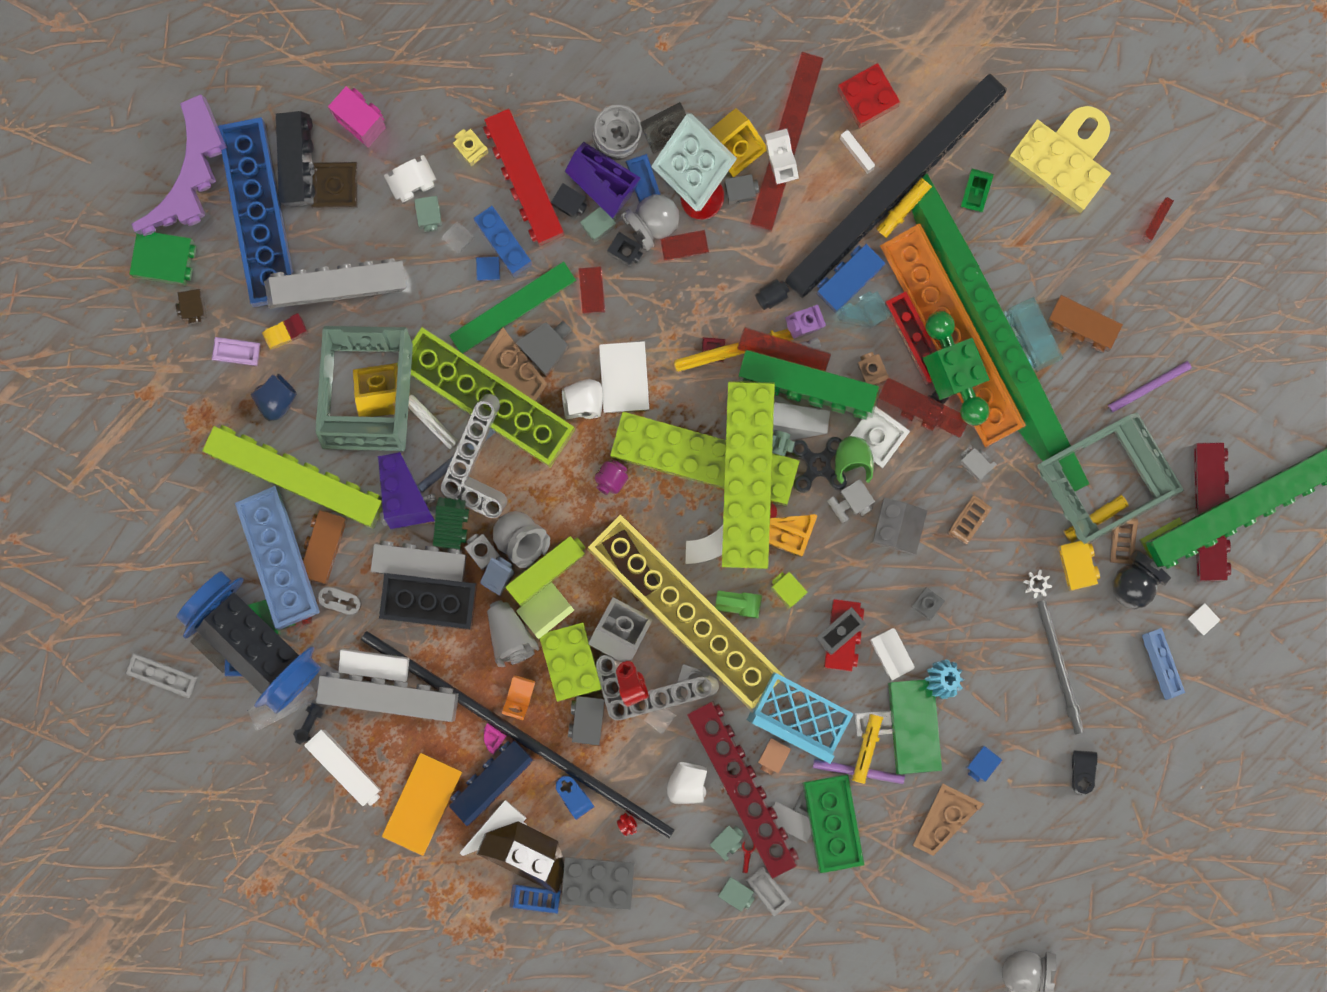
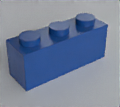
(502, 241)
(850, 277)

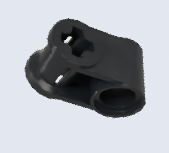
(1084, 766)

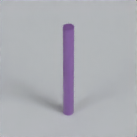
(1148, 387)
(847, 769)

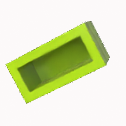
(788, 589)

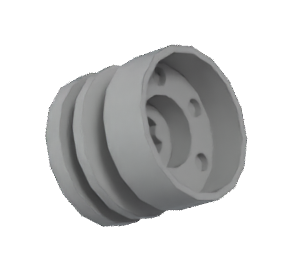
(620, 119)

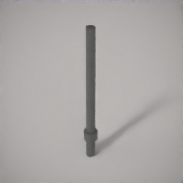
(1073, 710)

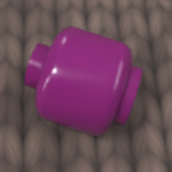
(611, 477)

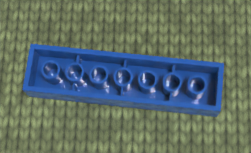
(255, 205)

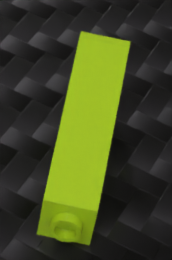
(546, 570)

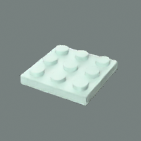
(693, 162)

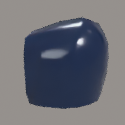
(274, 397)

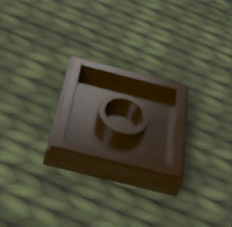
(335, 185)

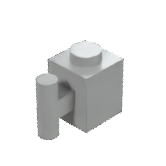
(856, 498)

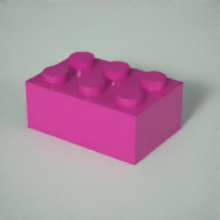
(357, 116)

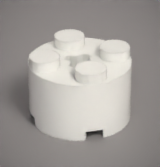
(411, 178)

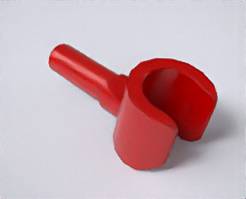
(747, 856)

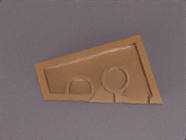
(512, 366)
(946, 816)

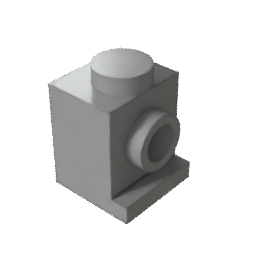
(976, 462)

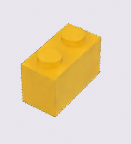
(1078, 565)

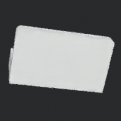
(892, 654)

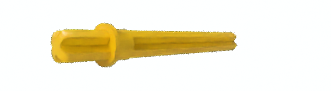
(719, 353)

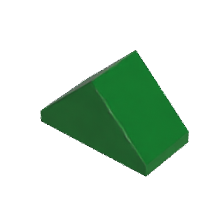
(977, 190)

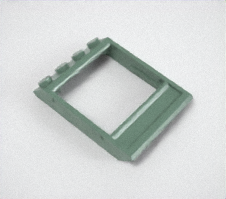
(363, 432)
(1146, 459)

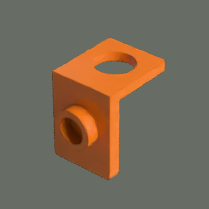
(518, 697)

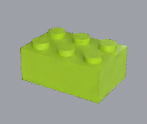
(570, 662)

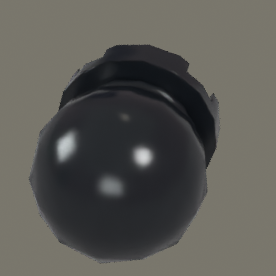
(1138, 582)

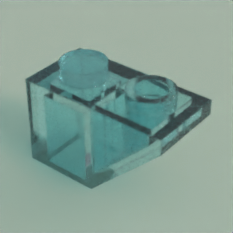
(867, 312)

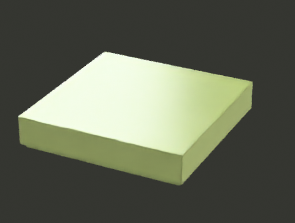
(545, 610)

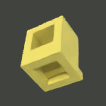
(471, 154)

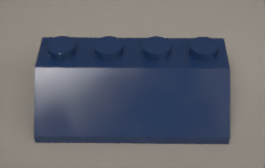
(490, 783)

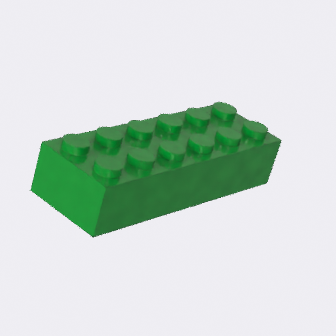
(811, 384)

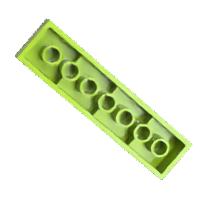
(466, 382)
(689, 454)
(748, 474)
(291, 476)

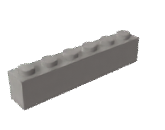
(335, 284)
(387, 698)

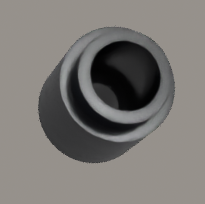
(772, 294)

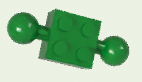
(956, 368)

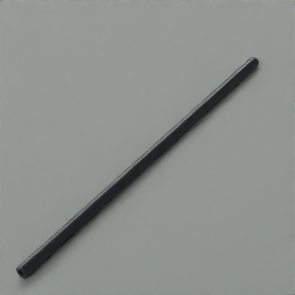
(526, 740)

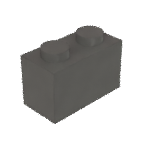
(840, 631)
(587, 720)

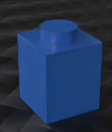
(983, 764)

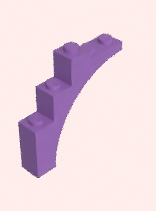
(182, 201)

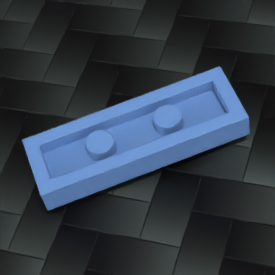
(1163, 664)

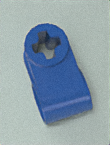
(576, 799)

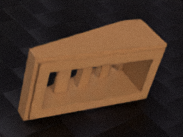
(958, 534)
(1131, 540)

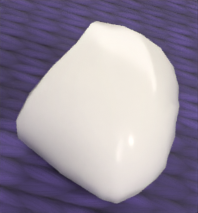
(583, 399)
(687, 783)

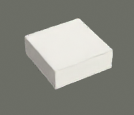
(1203, 619)

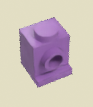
(805, 321)

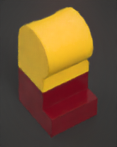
(285, 332)

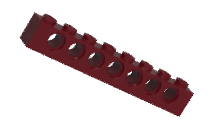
(775, 864)

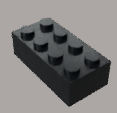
(428, 601)

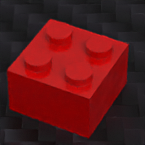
(868, 95)

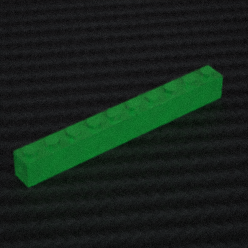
(1239, 510)

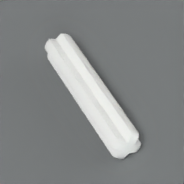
(431, 422)

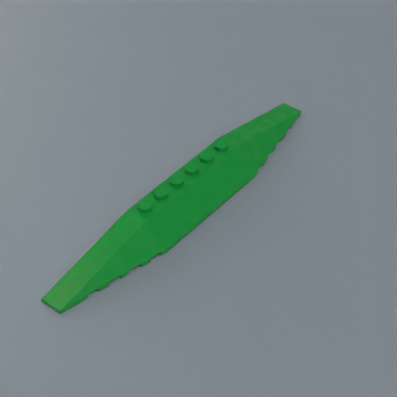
(1042, 426)

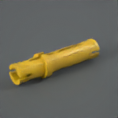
(903, 208)
(1101, 515)
(867, 748)

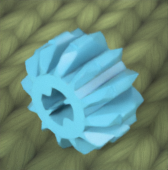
(944, 679)

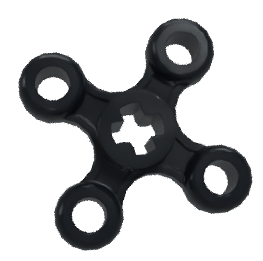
(811, 472)

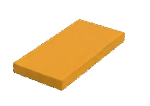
(421, 804)

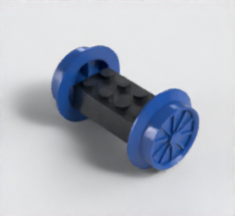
(247, 642)

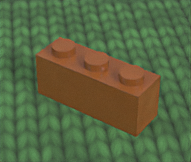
(1084, 324)
(323, 545)

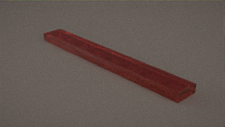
(792, 120)

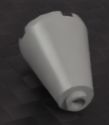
(509, 636)

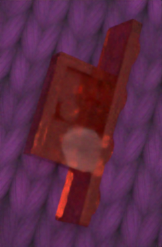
(922, 408)

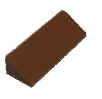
(621, 563)

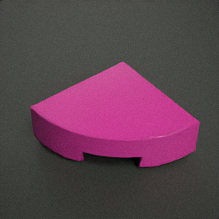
(493, 738)

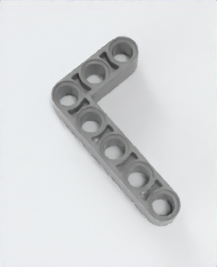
(468, 458)
(653, 703)

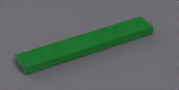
(512, 308)

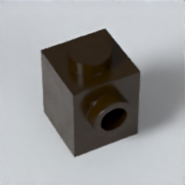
(191, 306)

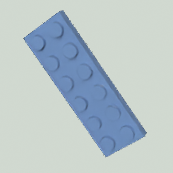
(277, 558)

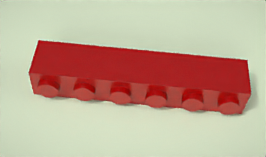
(524, 177)

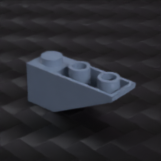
(497, 575)

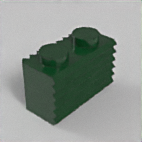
(450, 523)

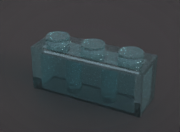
(1034, 334)

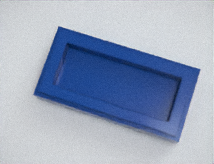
(642, 168)

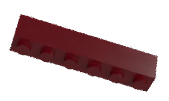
(1210, 491)

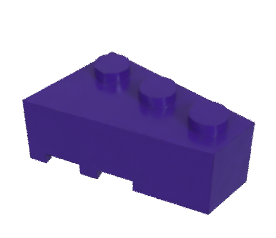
(602, 178)
(400, 493)

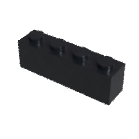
(295, 158)

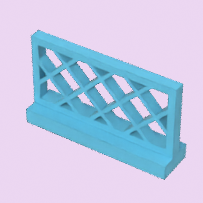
(792, 736)

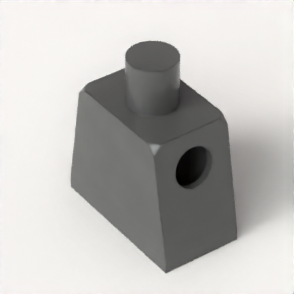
(545, 345)

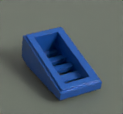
(514, 901)

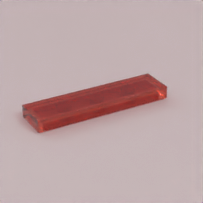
(783, 349)

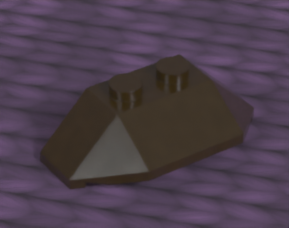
(525, 854)

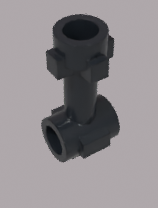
(302, 735)

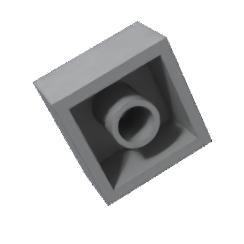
(620, 631)

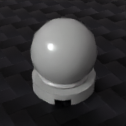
(654, 219)
(520, 538)
(1029, 972)

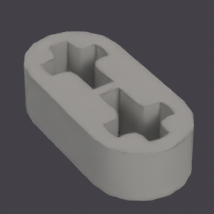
(337, 606)

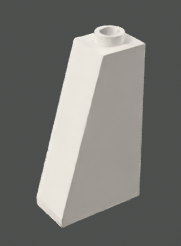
(343, 768)

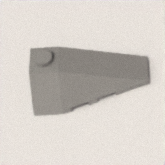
(800, 420)

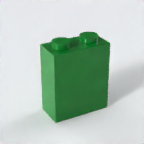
(163, 258)

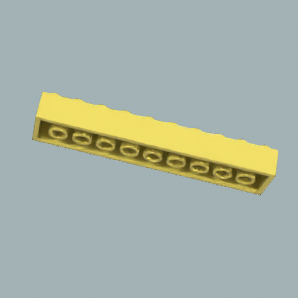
(691, 617)

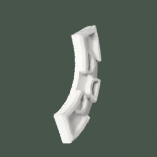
(705, 548)

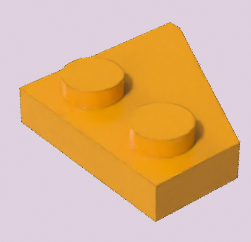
(791, 533)

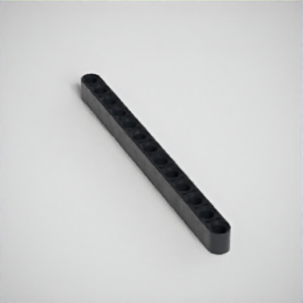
(896, 185)

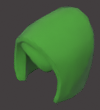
(852, 454)

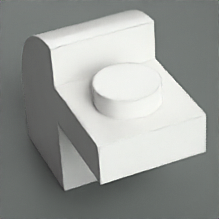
(781, 156)

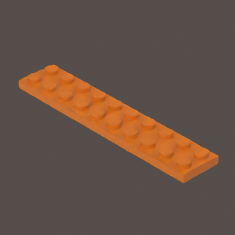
(932, 291)

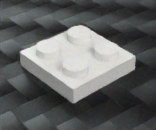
(882, 435)

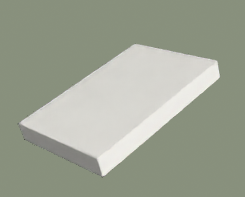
(624, 377)

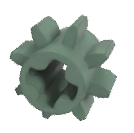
(782, 443)

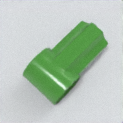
(743, 604)

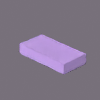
(236, 351)

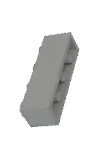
(417, 562)

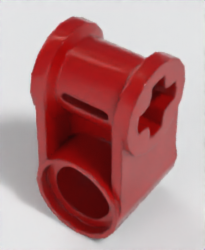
(631, 684)

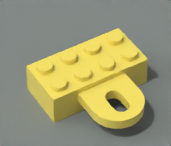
(1063, 159)

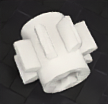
(1044, 585)

